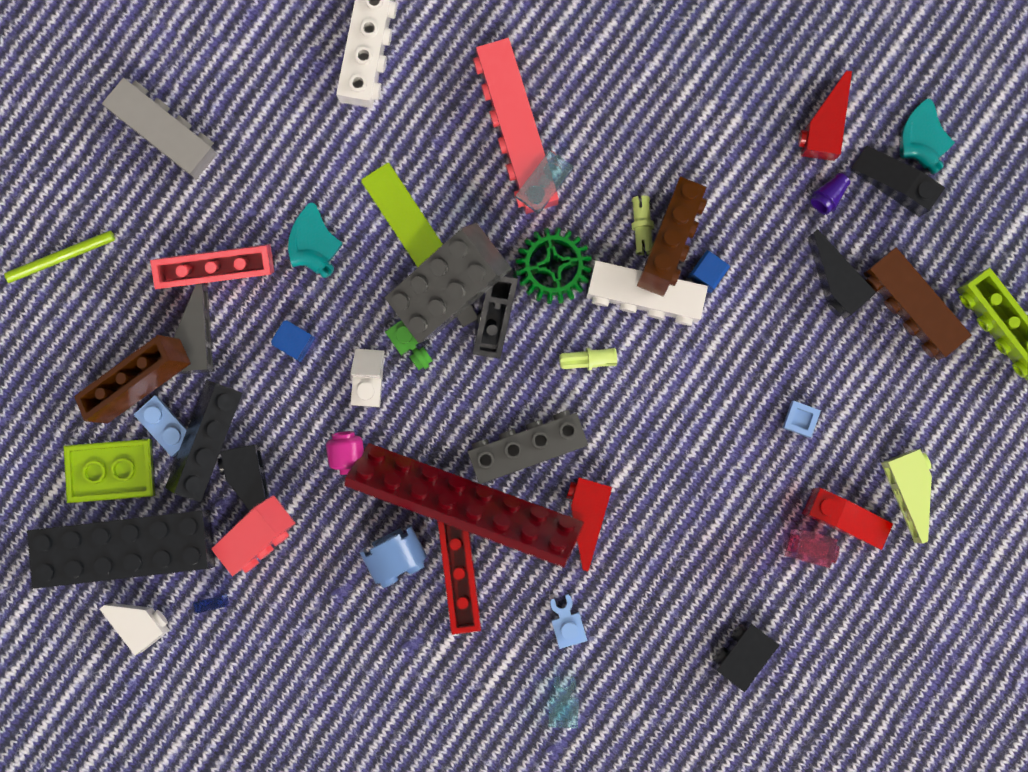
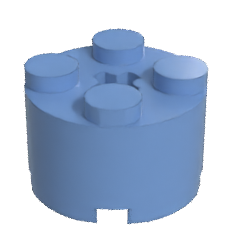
(393, 556)

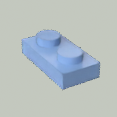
(162, 424)

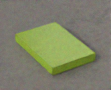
(109, 471)

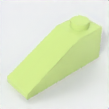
(911, 486)

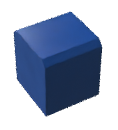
(709, 271)
(292, 340)

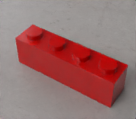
(459, 579)

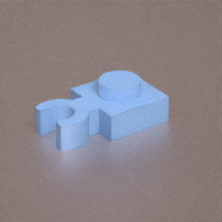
(568, 626)

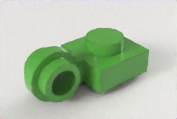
(405, 341)

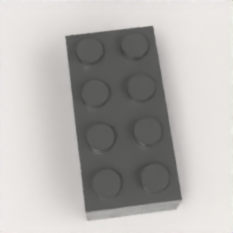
(448, 282)

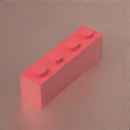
(212, 266)

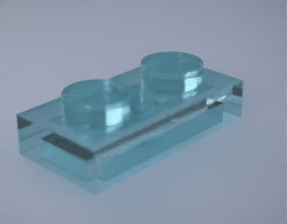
(544, 182)

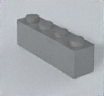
(159, 128)

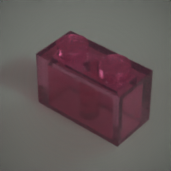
(812, 548)

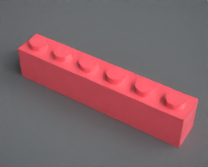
(511, 113)

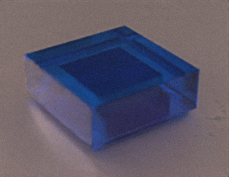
(211, 603)

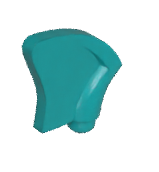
(924, 138)
(312, 243)

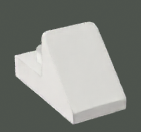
(367, 377)

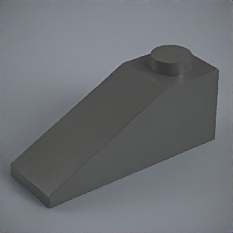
(195, 332)

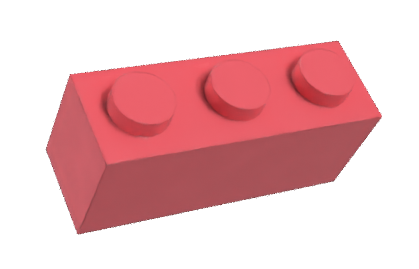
(254, 536)

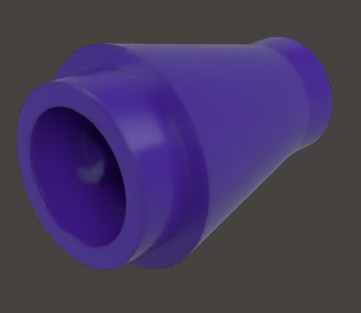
(829, 195)

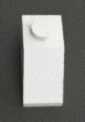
(136, 624)

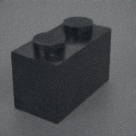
(744, 655)

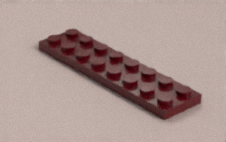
(465, 504)

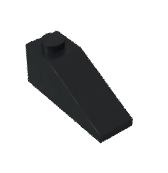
(898, 180)
(839, 280)
(494, 316)
(245, 474)

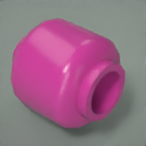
(344, 451)

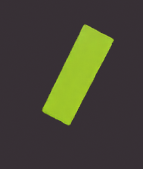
(402, 213)

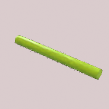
(59, 256)

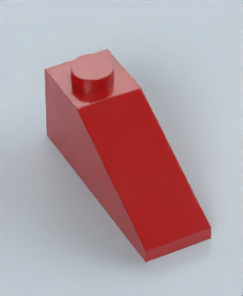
(826, 129)
(588, 505)
(847, 517)

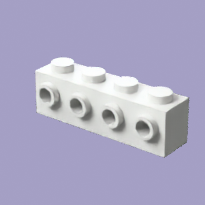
(364, 52)

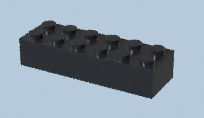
(120, 549)

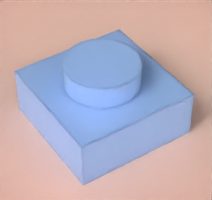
(801, 419)

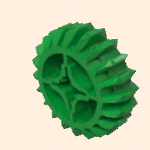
(541, 267)

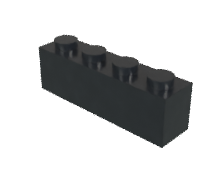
(203, 441)

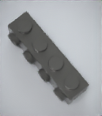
(528, 447)

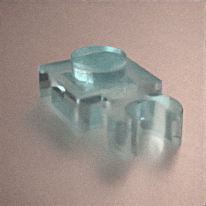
(563, 708)

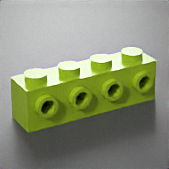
(999, 316)

